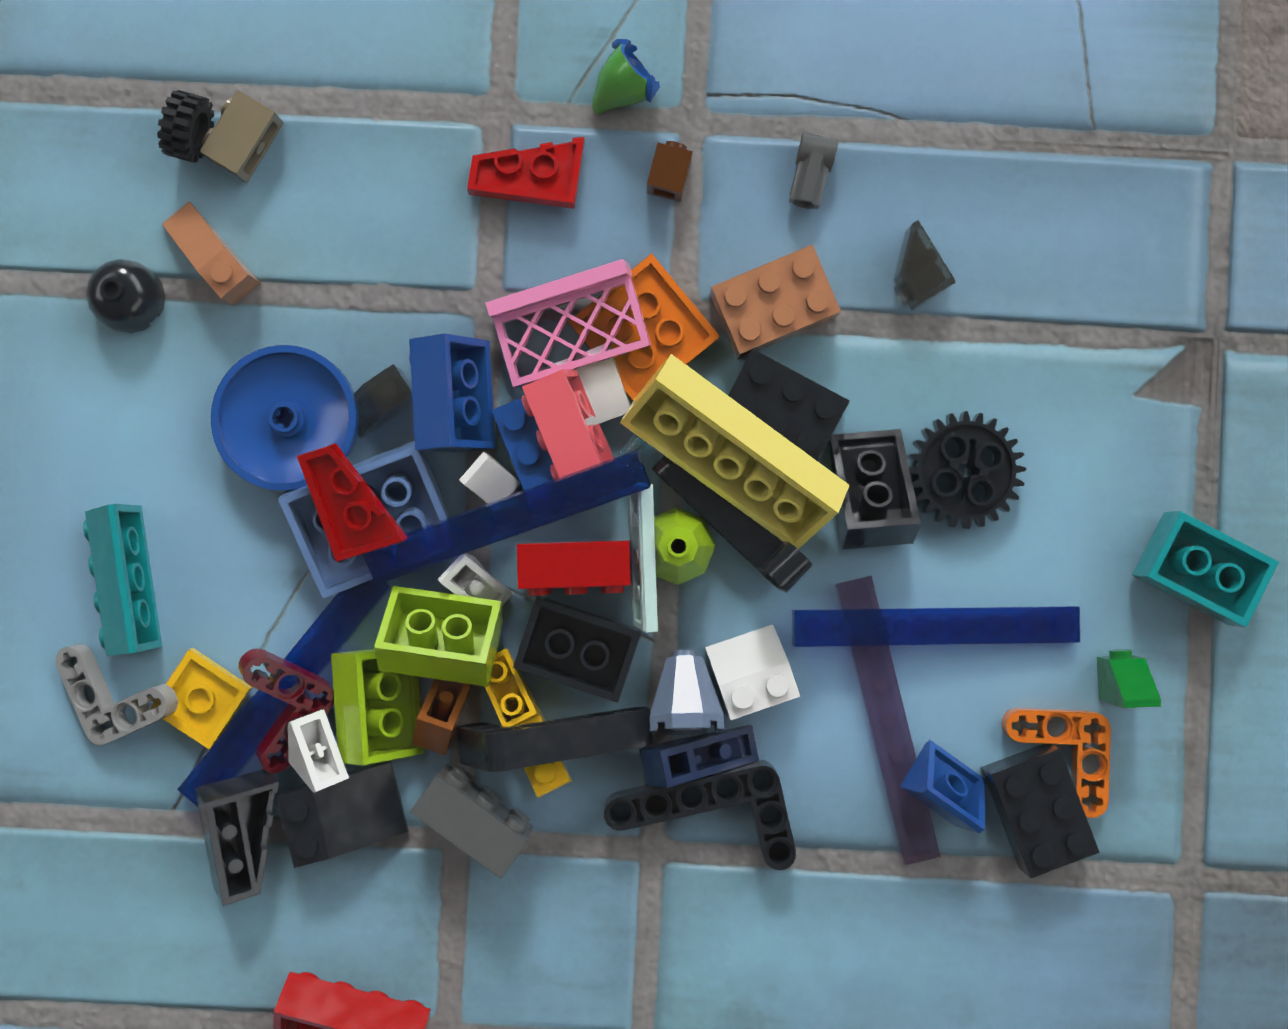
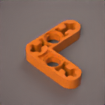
(1075, 736)

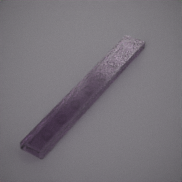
(889, 731)

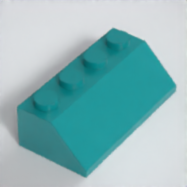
(122, 579)

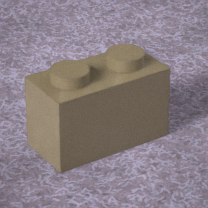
(241, 136)

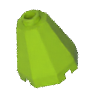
(697, 551)

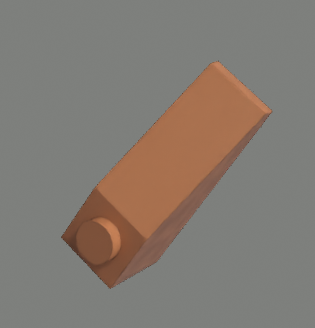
(210, 254)

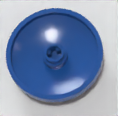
(279, 408)

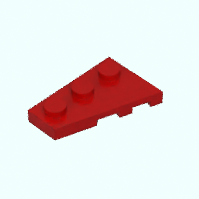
(532, 175)
(346, 505)

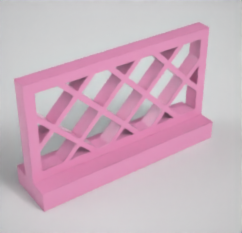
(559, 293)

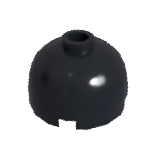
(125, 295)

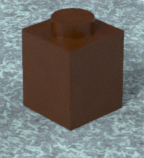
(669, 170)

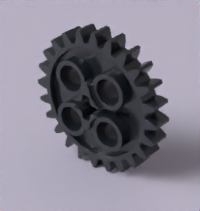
(996, 479)

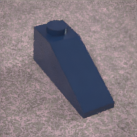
(698, 756)

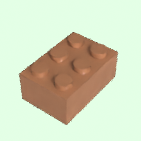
(774, 301)

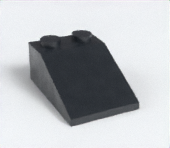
(880, 495)
(343, 815)

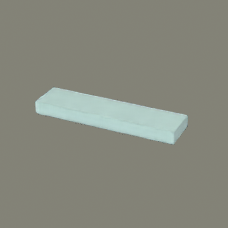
(643, 560)

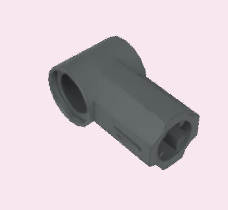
(814, 162)

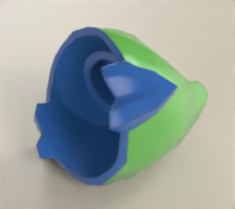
(623, 80)

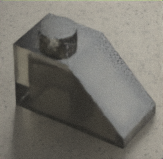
(920, 269)
(382, 399)

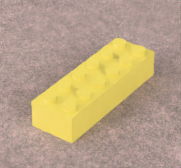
(735, 453)

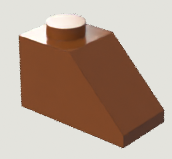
(440, 715)

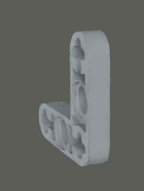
(104, 708)

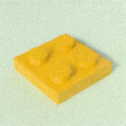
(205, 696)

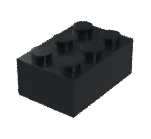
(789, 402)
(577, 648)
(1040, 810)

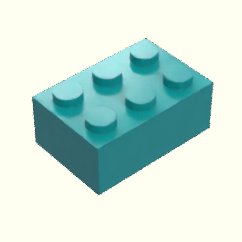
(1205, 568)

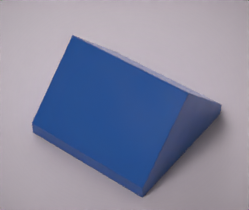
(947, 787)

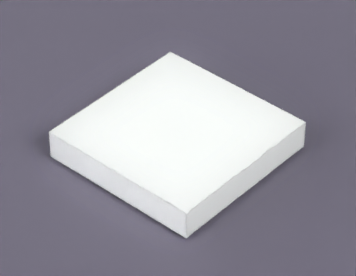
(602, 388)

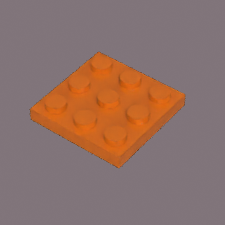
(670, 320)

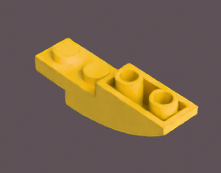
(517, 706)

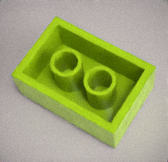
(439, 636)

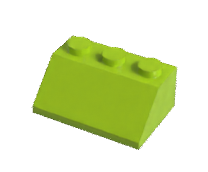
(373, 709)

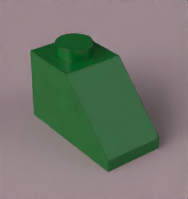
(1126, 680)

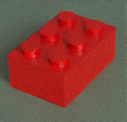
(573, 567)

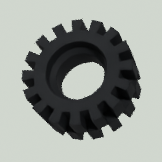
(185, 125)

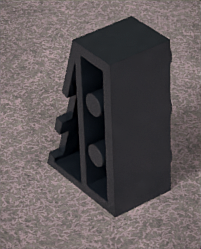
(236, 830)

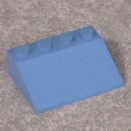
(402, 484)

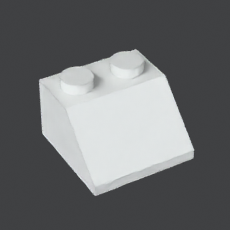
(752, 672)

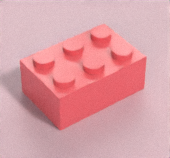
(560, 413)

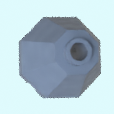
(685, 698)

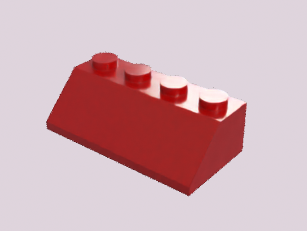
(320, 1004)

